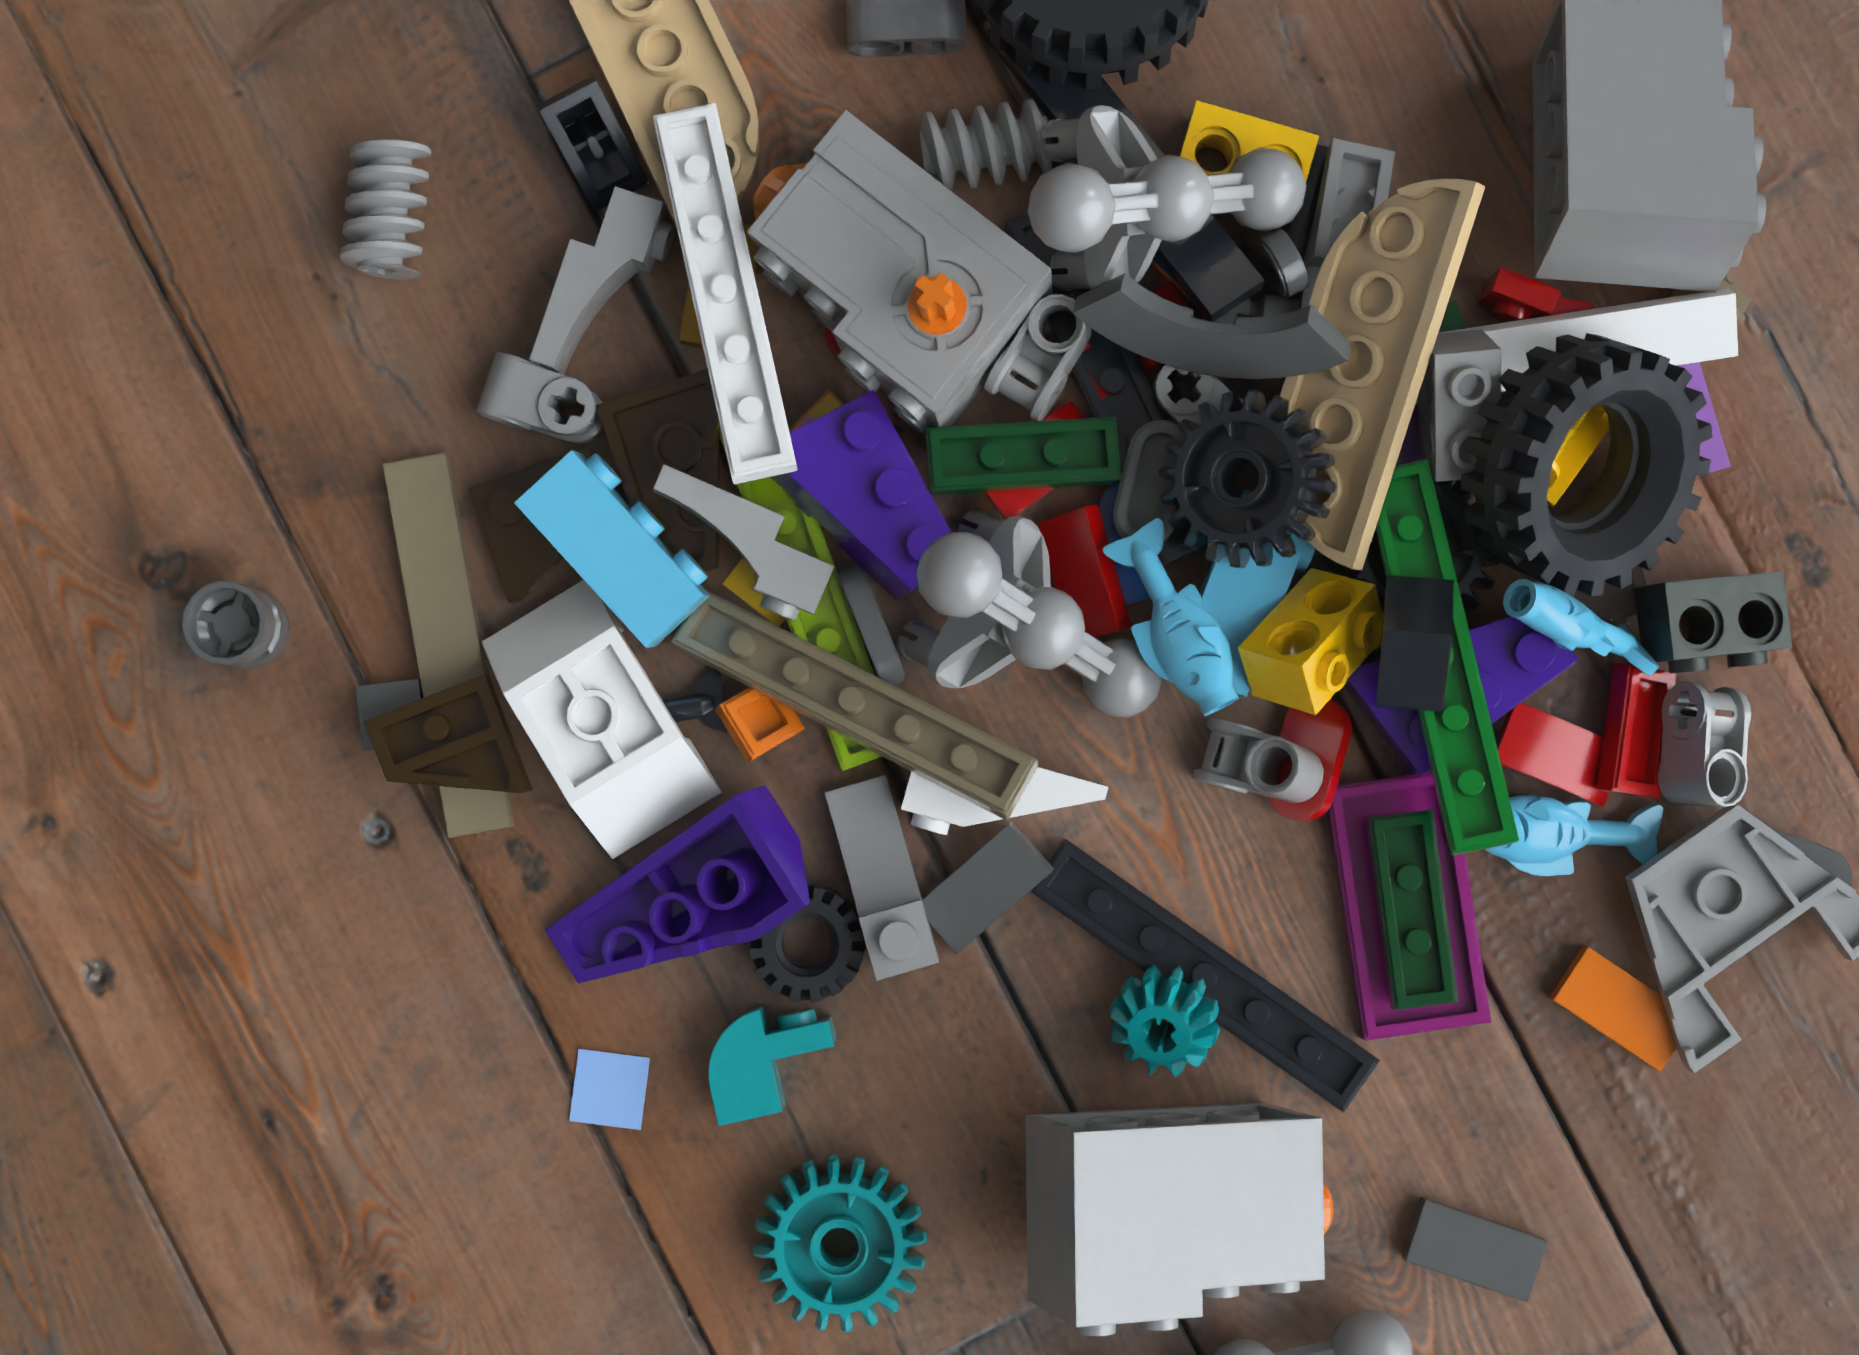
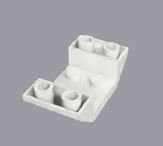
(598, 720)

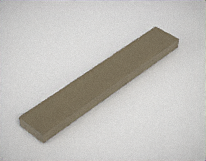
(441, 610)
(857, 705)

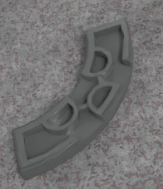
(1246, 349)

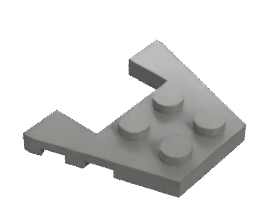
(1716, 901)

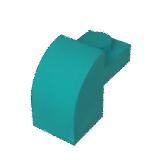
(744, 1062)

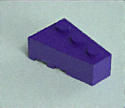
(865, 491)

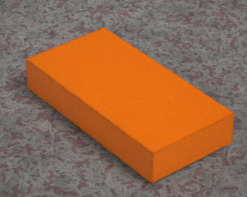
(1616, 1007)

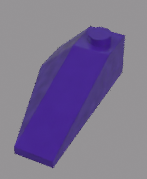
(699, 892)

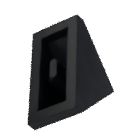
(592, 142)
(1415, 643)

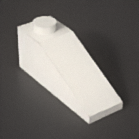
(937, 808)

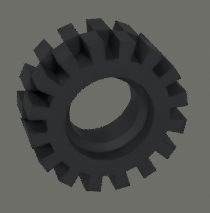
(832, 975)

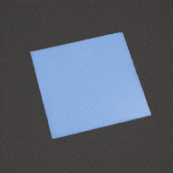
(609, 1089)

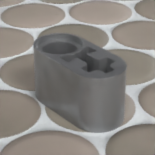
(905, 27)

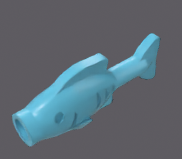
(1572, 623)
(1182, 637)
(1555, 830)

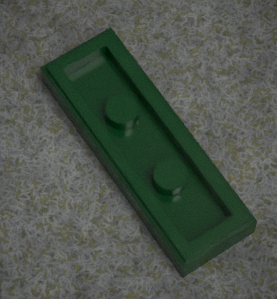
(1022, 455)
(1411, 909)

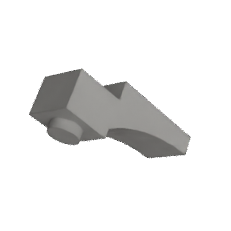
(1351, 183)
(628, 243)
(783, 575)
(882, 878)

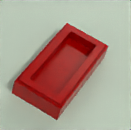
(1084, 571)
(1633, 731)

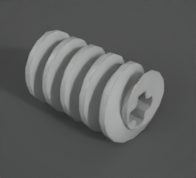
(983, 144)
(383, 207)

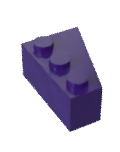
(1511, 666)

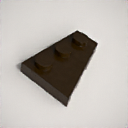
(675, 428)

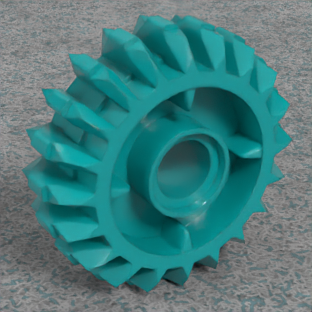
(830, 1281)

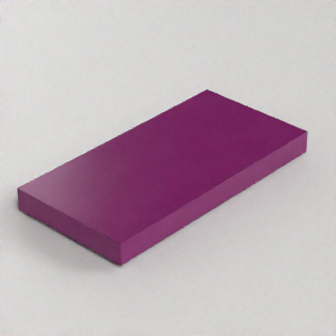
(1361, 919)

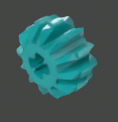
(1188, 1027)

